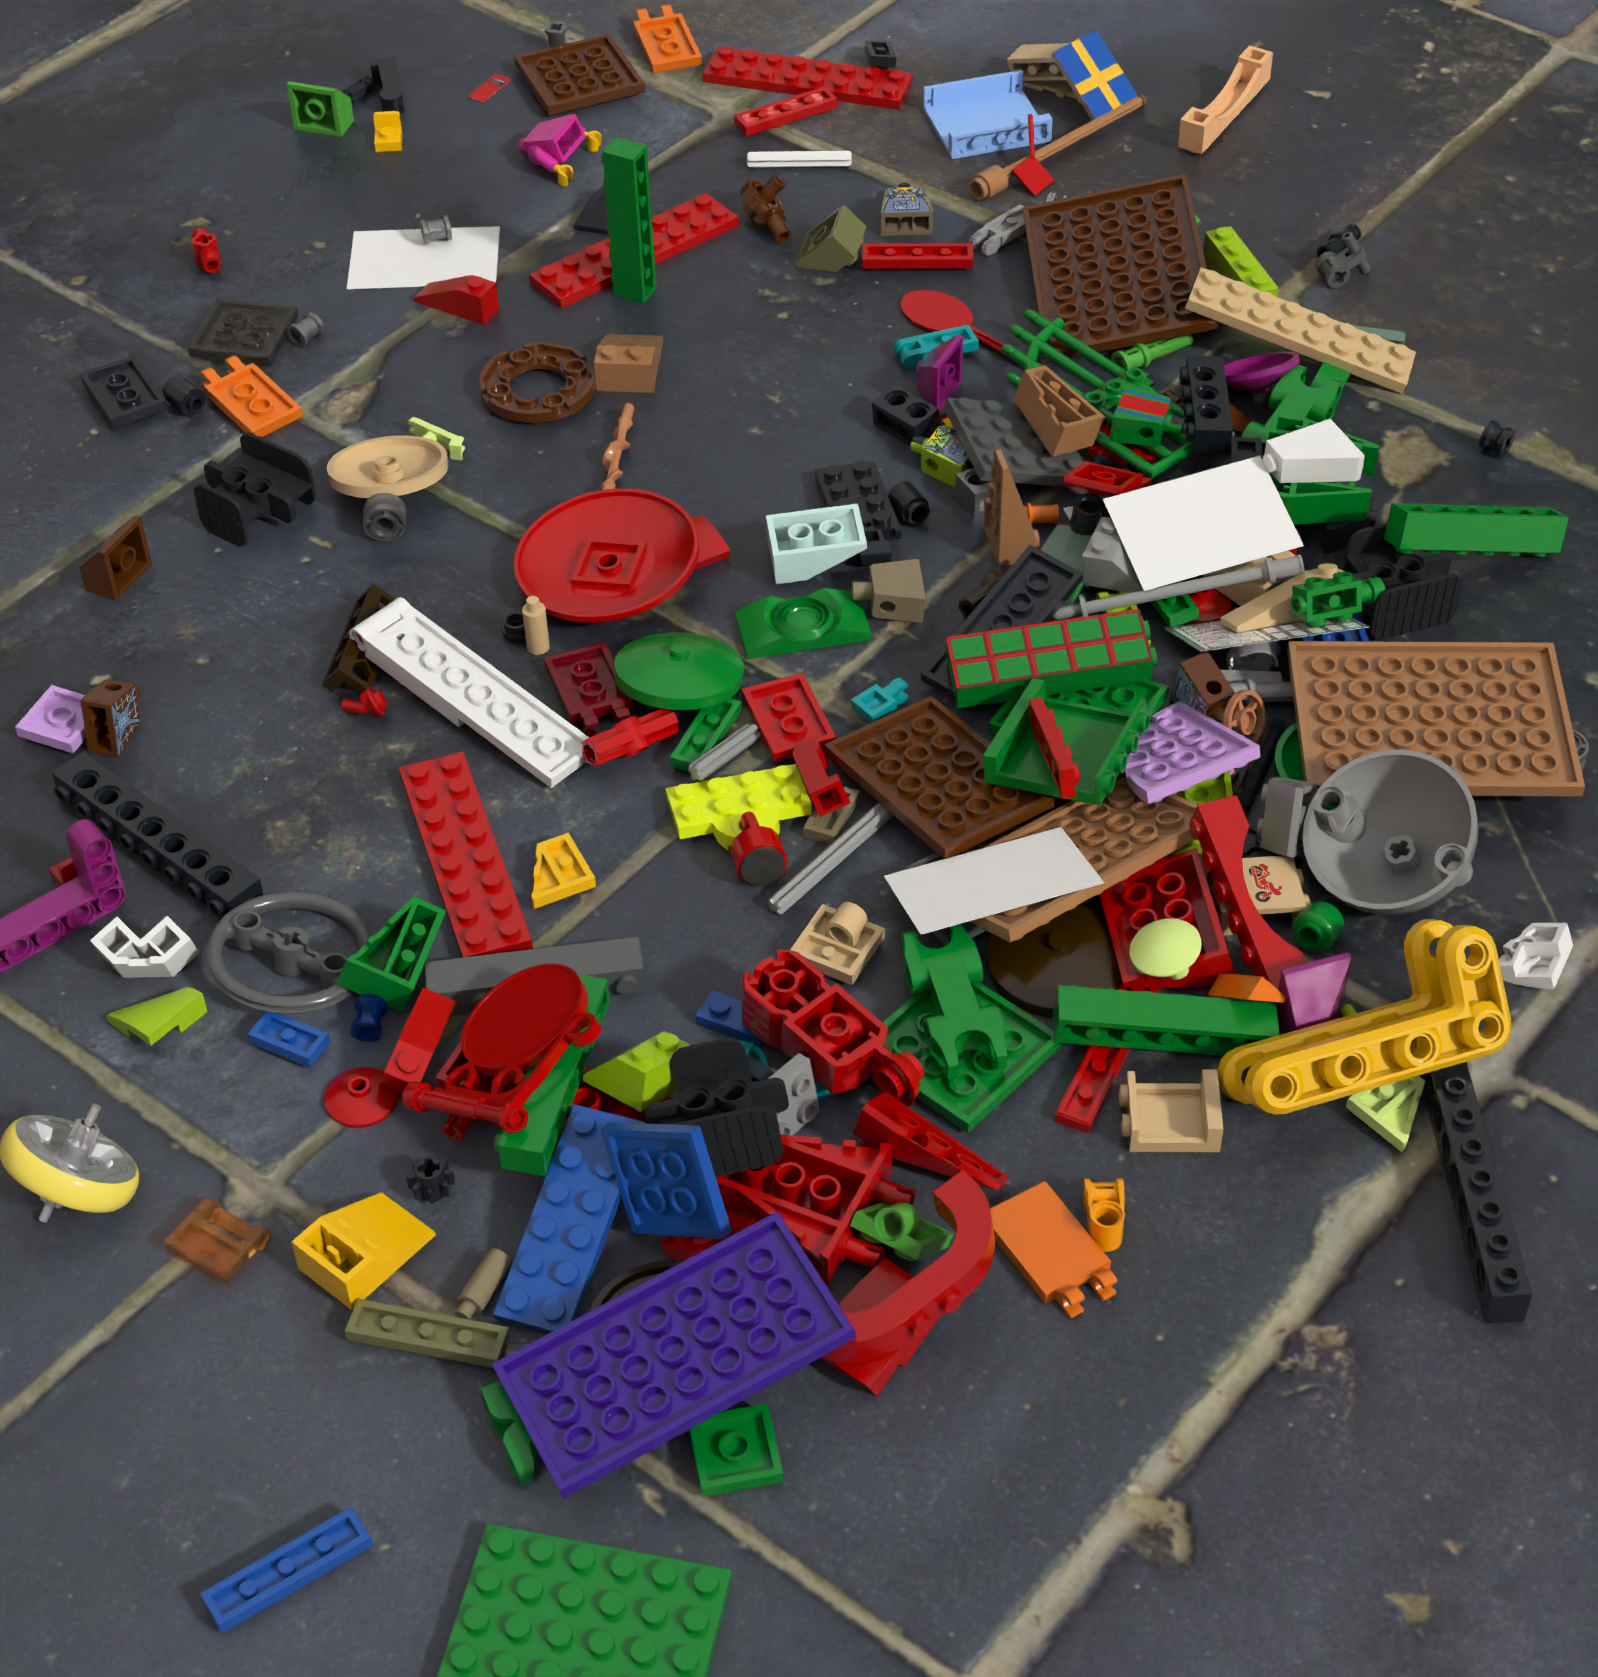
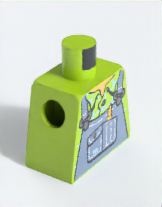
(942, 454)

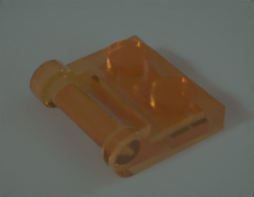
(211, 1248)

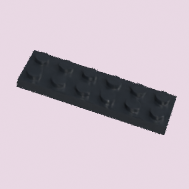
(1023, 596)

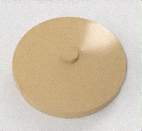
(387, 466)

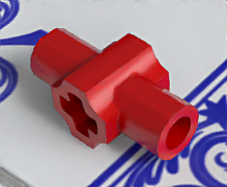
(206, 250)

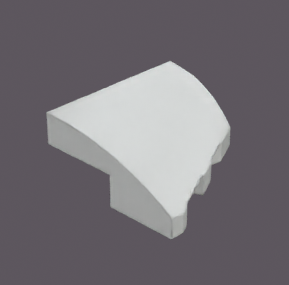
(1537, 955)

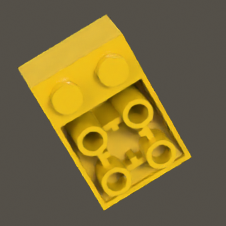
(359, 1247)

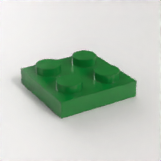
(736, 1451)

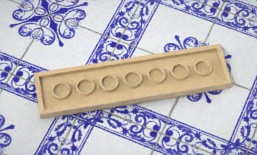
(1301, 330)

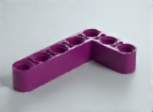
(71, 905)

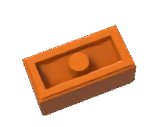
(1245, 988)

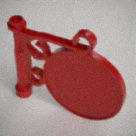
(510, 1030)

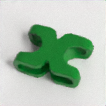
(509, 1427)

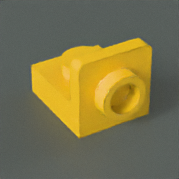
(387, 131)

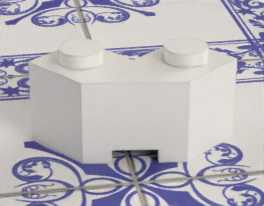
(158, 954)

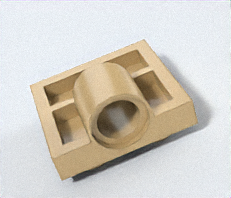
(840, 941)

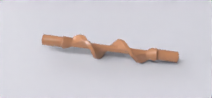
(614, 449)

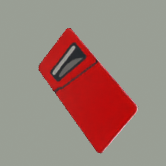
(489, 87)

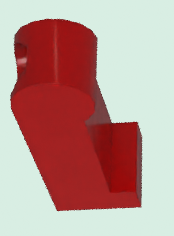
(825, 791)

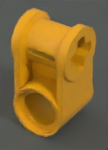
(1104, 1212)

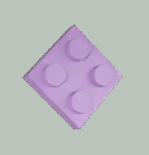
(55, 720)

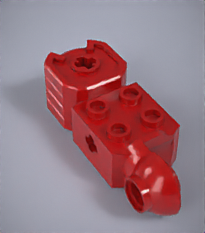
(846, 1044)

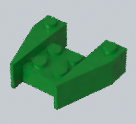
(1324, 500)

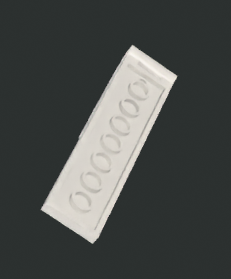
(470, 690)

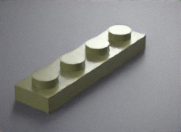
(427, 1333)

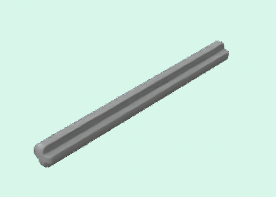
(828, 859)

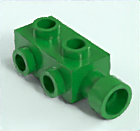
(1315, 602)

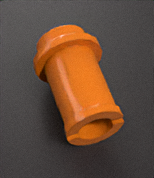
(1042, 513)

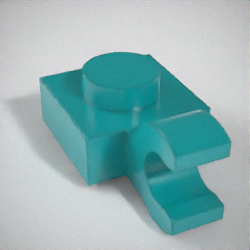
(880, 702)

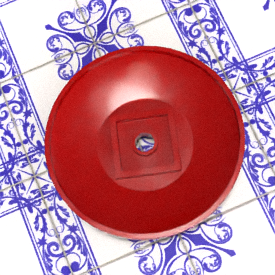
(572, 544)

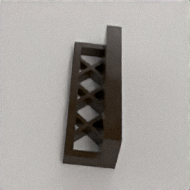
(348, 649)

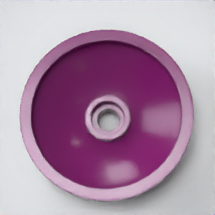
(1259, 371)

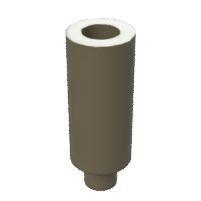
(483, 1283)

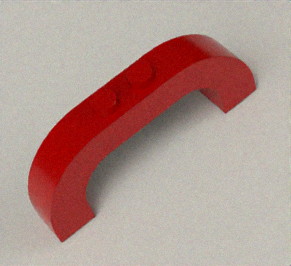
(936, 1288)

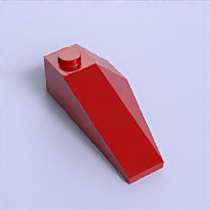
(921, 1142)

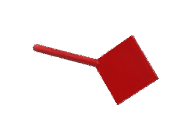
(1031, 172)

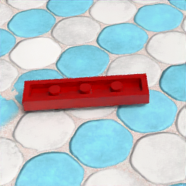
(786, 111)
(917, 256)
(1053, 749)

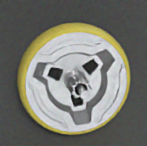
(69, 1163)

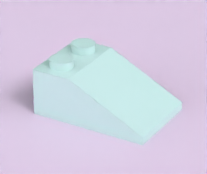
(813, 540)

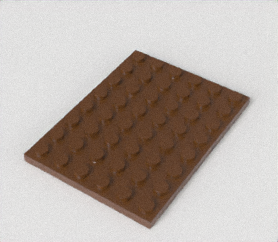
(1118, 264)

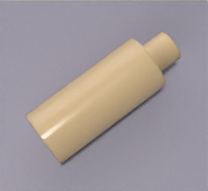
(535, 626)

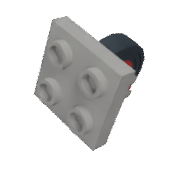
(800, 1091)

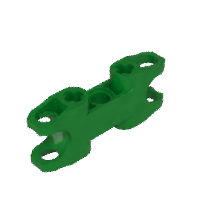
(1297, 399)
(958, 1019)

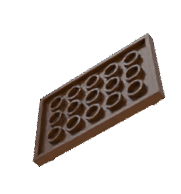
(931, 777)

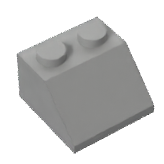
(1107, 562)
(1284, 815)

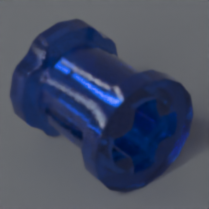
(368, 1017)

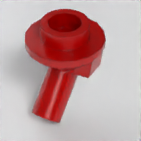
(371, 702)

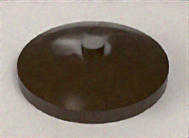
(1064, 952)

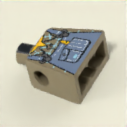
(906, 211)

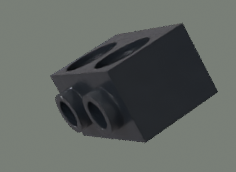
(905, 415)

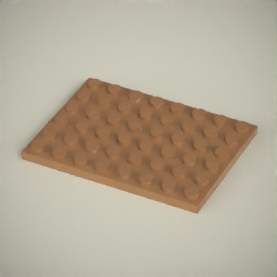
(1475, 705)

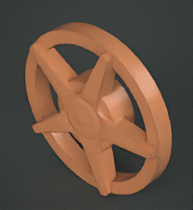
(1245, 718)

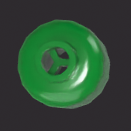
(1318, 927)

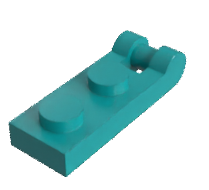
(916, 348)

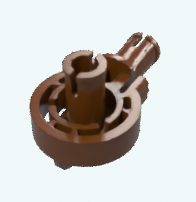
(765, 207)

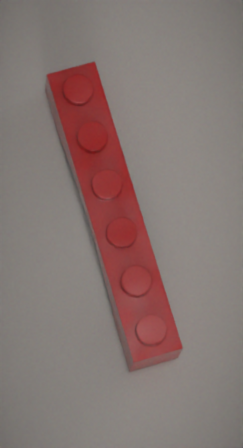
(1221, 833)

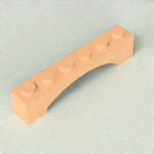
(1203, 126)

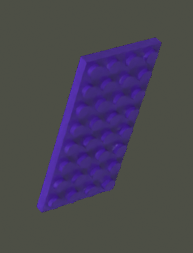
(672, 1353)

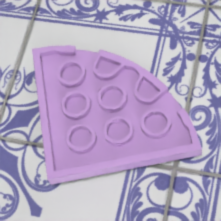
(1183, 751)

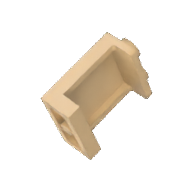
(1172, 1115)

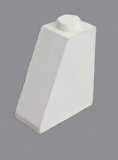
(1314, 455)

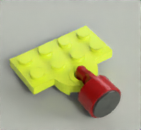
(743, 816)

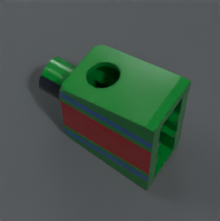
(1144, 418)

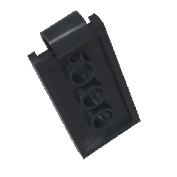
(862, 485)

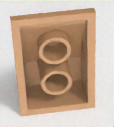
(627, 363)

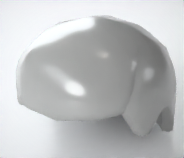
(1252, 657)

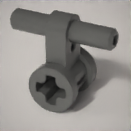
(1342, 262)

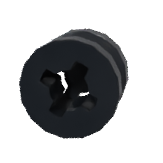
(1497, 438)

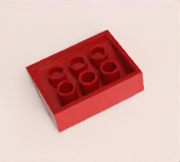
(1167, 890)

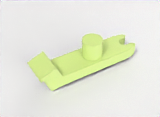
(448, 440)

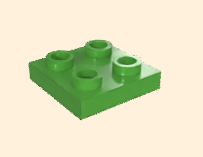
(901, 1229)

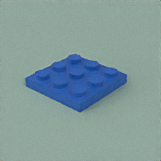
(666, 1180)

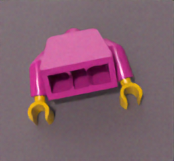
(555, 141)

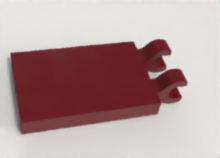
(588, 686)

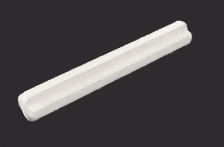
(799, 159)

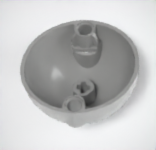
(1407, 834)

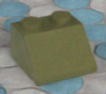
(832, 242)

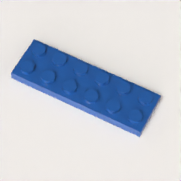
(564, 1228)

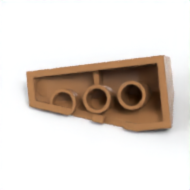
(1005, 516)

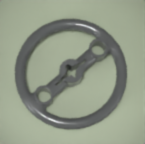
(288, 948)

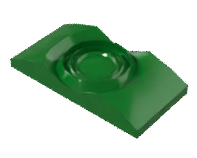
(801, 623)

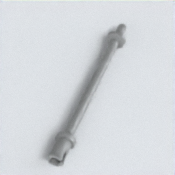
(1268, 571)

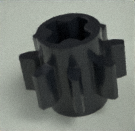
(430, 1179)

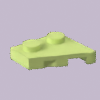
(1389, 1109)

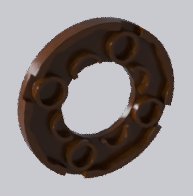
(506, 366)

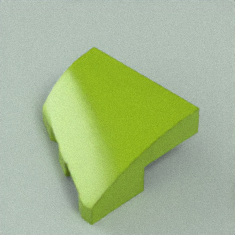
(158, 1016)

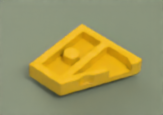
(559, 871)

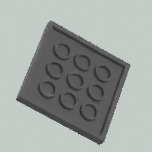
(1000, 425)

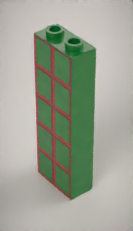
(1064, 653)

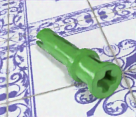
(1142, 354)

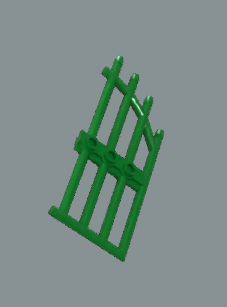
(1106, 395)

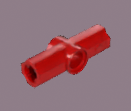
(629, 737)

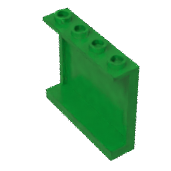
(1096, 737)

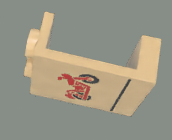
(1272, 886)

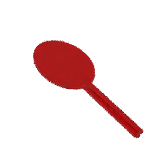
(940, 311)

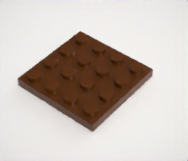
(579, 74)

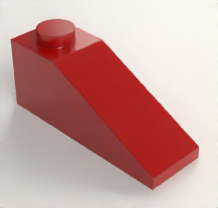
(464, 297)
(417, 1040)

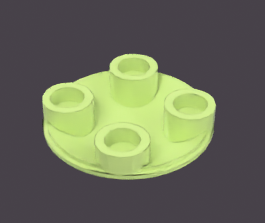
(1165, 948)

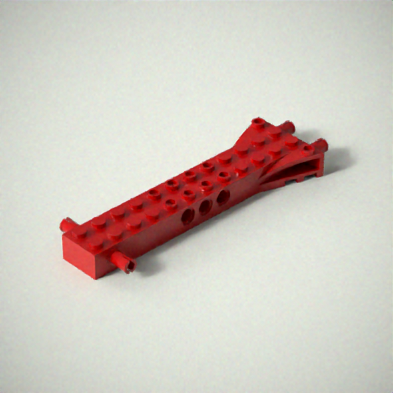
(810, 1186)

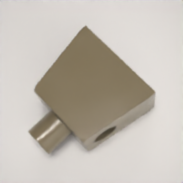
(893, 591)

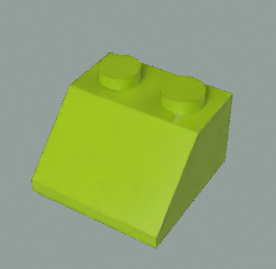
(640, 1073)

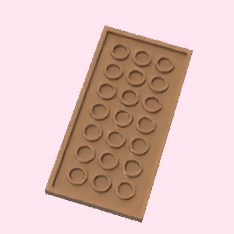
(1114, 839)

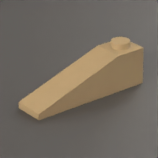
(1273, 606)

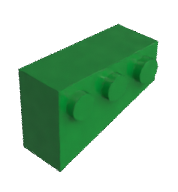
(395, 955)

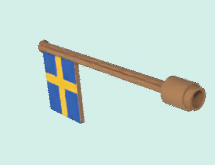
(1099, 87)

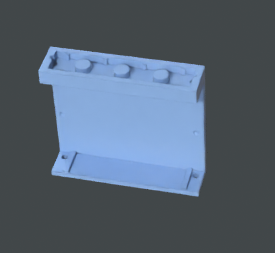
(983, 115)

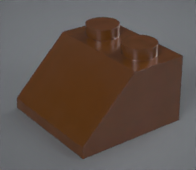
(117, 561)

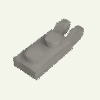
(1000, 231)

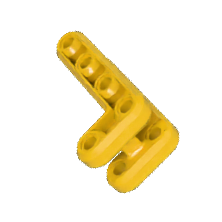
(1386, 1042)

